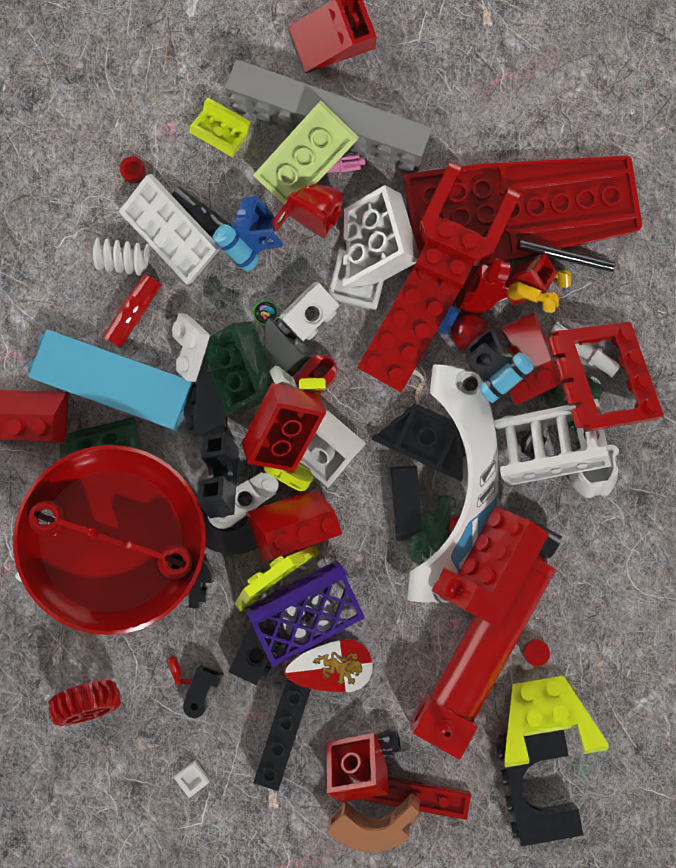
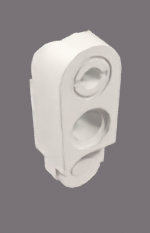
(261, 487)

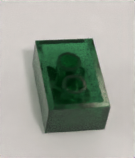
(238, 367)

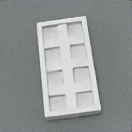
(169, 229)

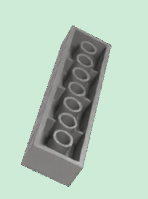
(289, 102)

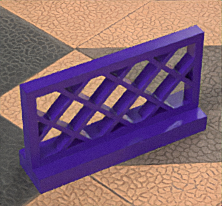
(301, 591)

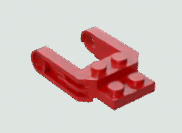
(454, 249)

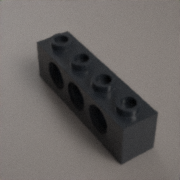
(282, 736)

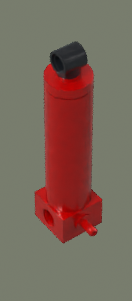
(450, 711)

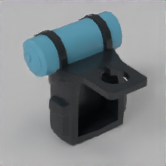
(496, 363)

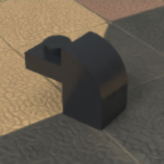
(198, 592)

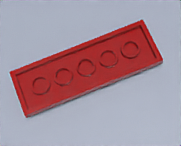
(408, 328)

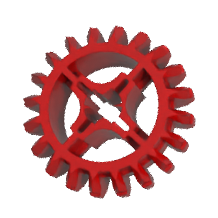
(84, 702)

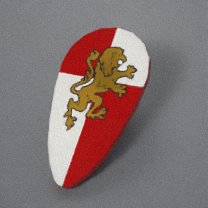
(332, 667)

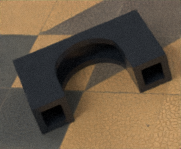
(531, 822)

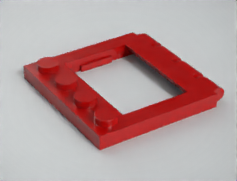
(578, 390)

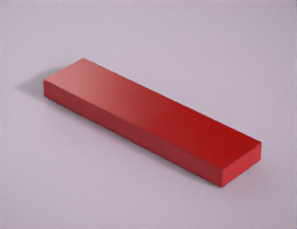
(432, 798)

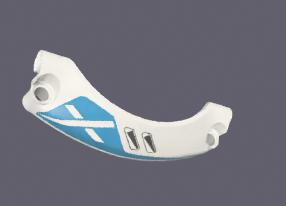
(477, 429)

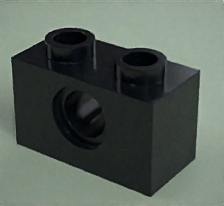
(245, 666)

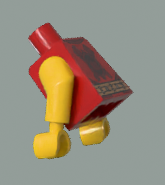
(534, 279)

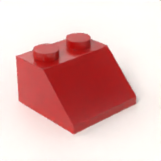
(356, 768)

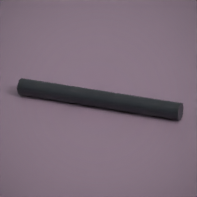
(565, 255)

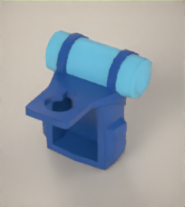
(248, 233)

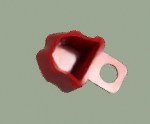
(314, 207)

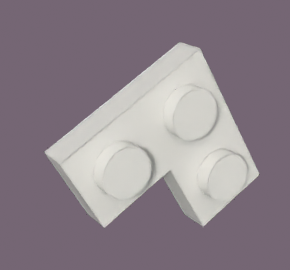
(193, 342)

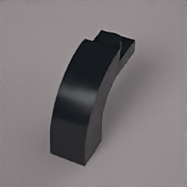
(227, 541)

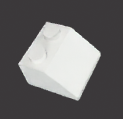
(331, 449)

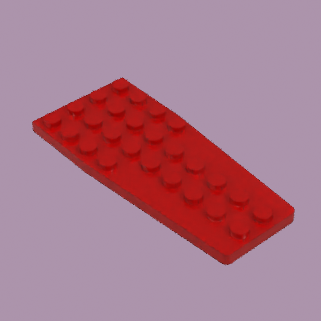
(558, 206)

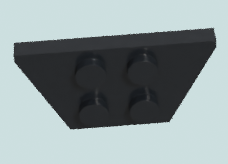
(426, 439)

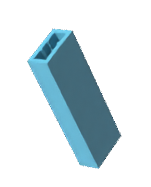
(110, 379)

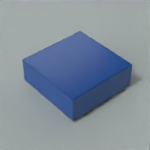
(448, 320)

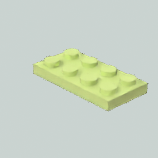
(306, 153)

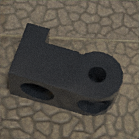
(197, 695)

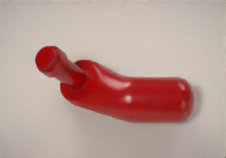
(176, 671)

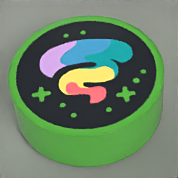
(265, 310)

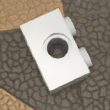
(295, 317)

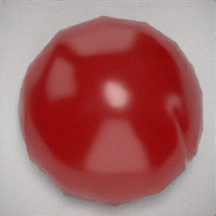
(467, 329)

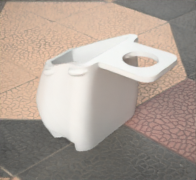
(599, 480)

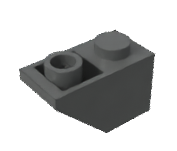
(283, 349)

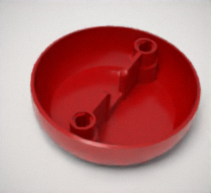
(110, 541)

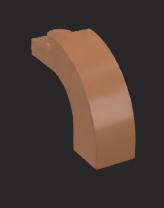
(371, 833)

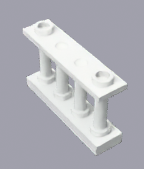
(548, 467)

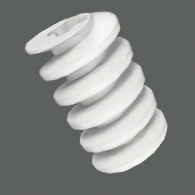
(120, 258)

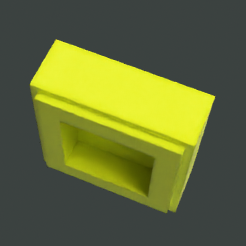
(312, 384)

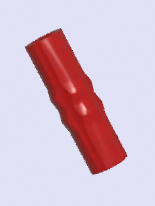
(132, 310)

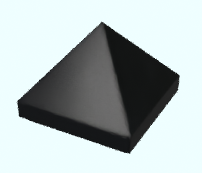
(527, 445)

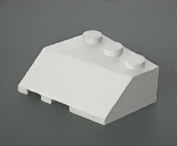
(377, 238)

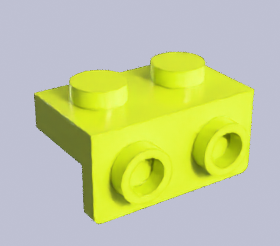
(220, 127)

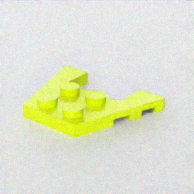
(279, 569)
(544, 708)

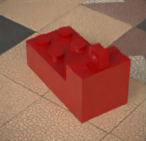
(494, 567)

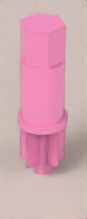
(348, 163)

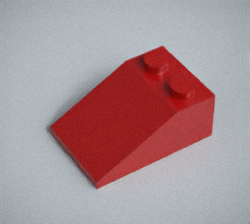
(529, 339)

